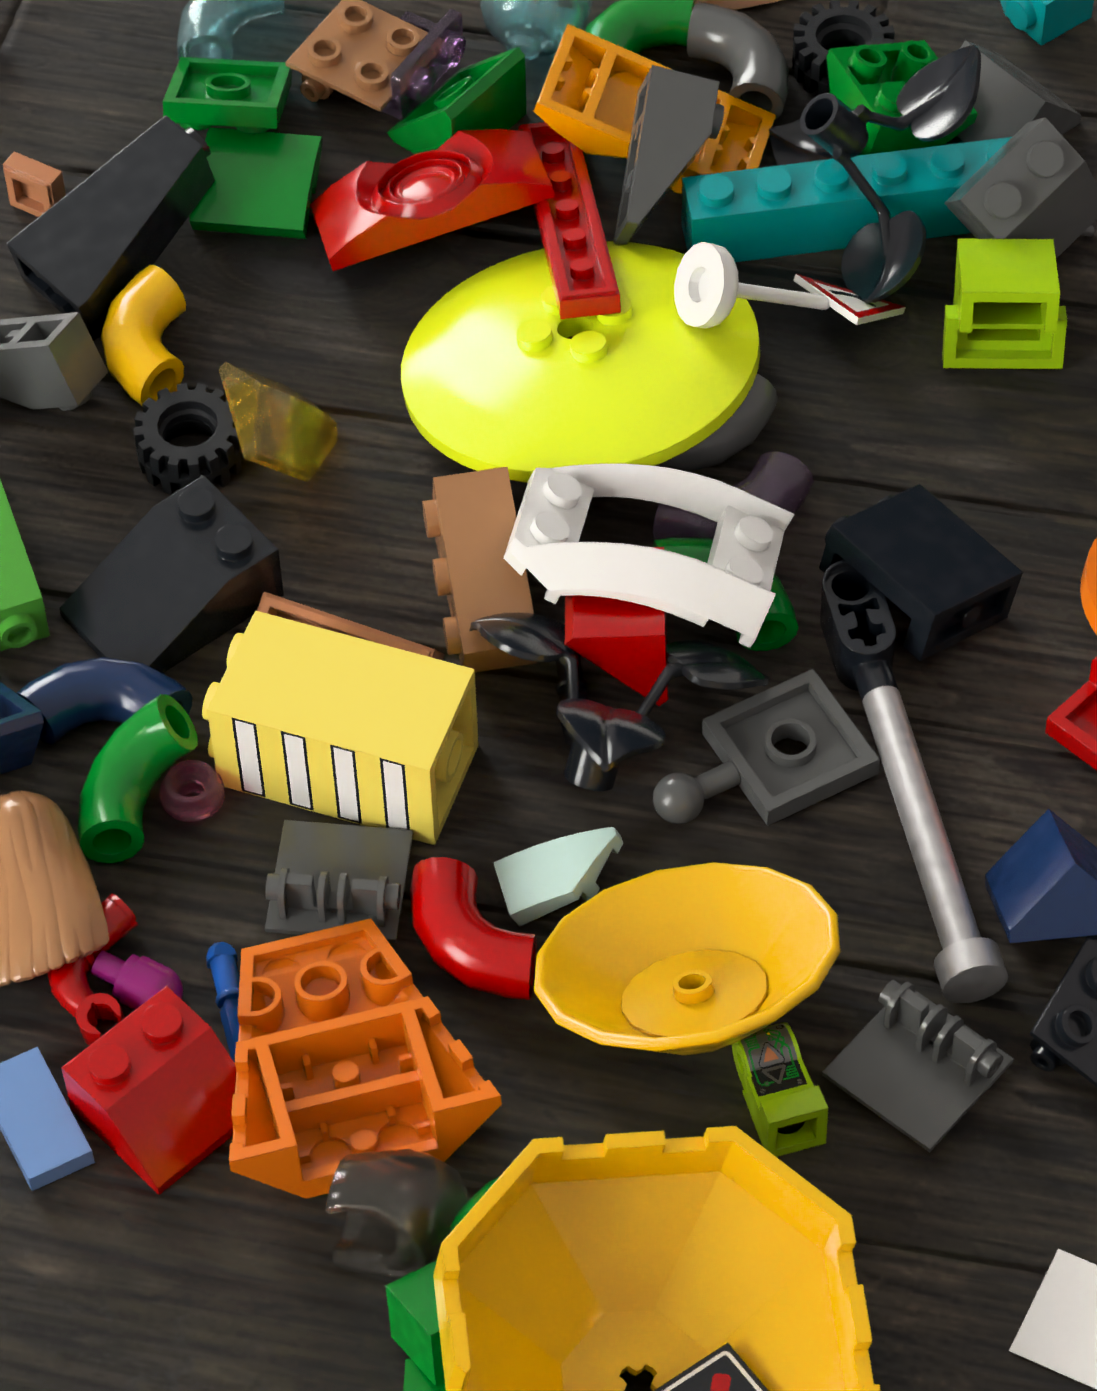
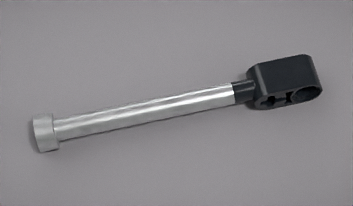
(854, 611)

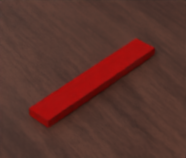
(573, 230)

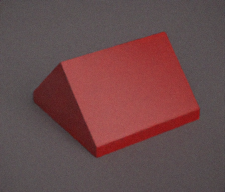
(619, 638)

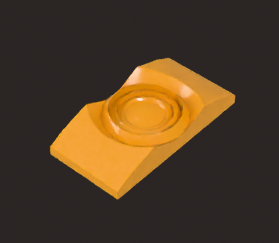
(594, 98)

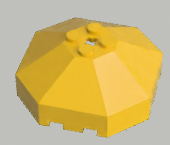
(650, 1263)

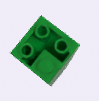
(874, 78)

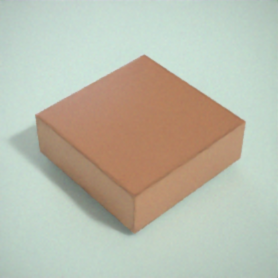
(32, 184)

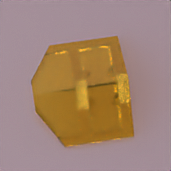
(277, 423)

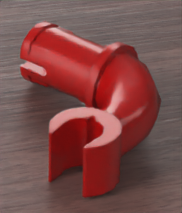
(71, 983)

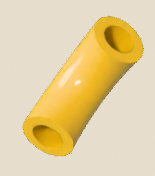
(135, 331)

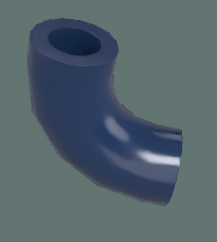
(97, 692)

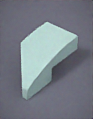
(555, 872)

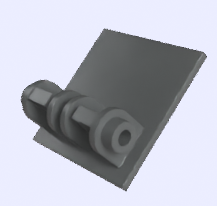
(337, 877)
(917, 1065)

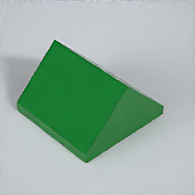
(474, 98)

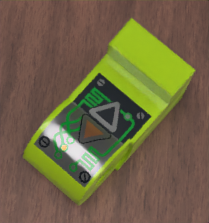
(780, 1090)

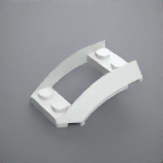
(726, 589)

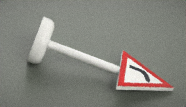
(709, 287)

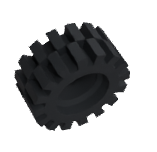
(833, 29)

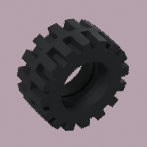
(187, 413)

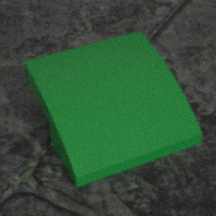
(259, 183)

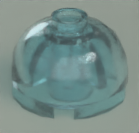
(533, 24)

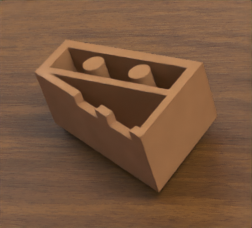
(472, 528)

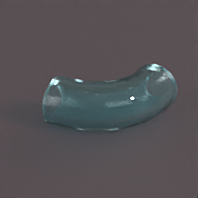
(209, 25)

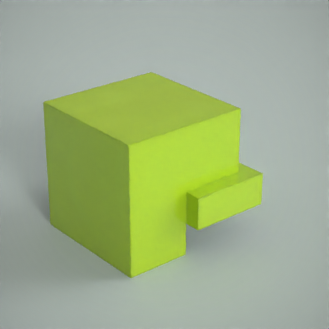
(1005, 306)

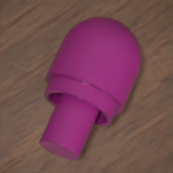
(135, 978)

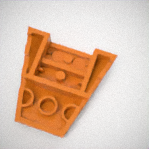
(343, 1061)

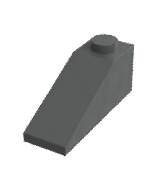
(669, 129)
(48, 361)

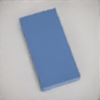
(39, 1122)

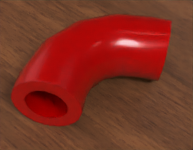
(463, 940)

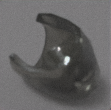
(396, 1210)

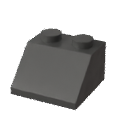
(1030, 190)

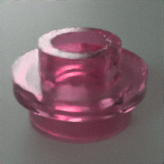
(187, 778)

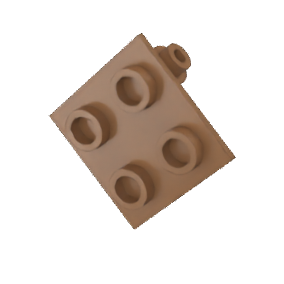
(354, 53)

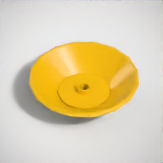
(687, 957)

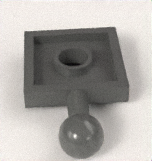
(772, 780)

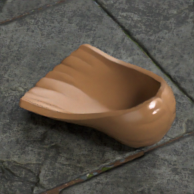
(46, 890)

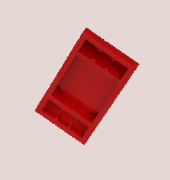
(429, 194)

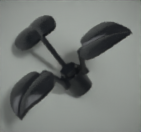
(934, 105)
(602, 733)

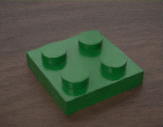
(227, 94)

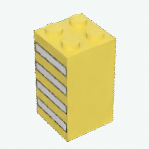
(342, 726)

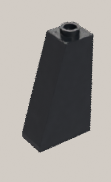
(114, 222)

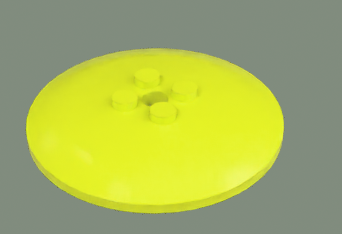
(506, 387)

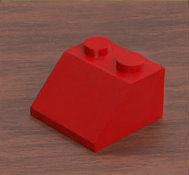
(156, 1089)

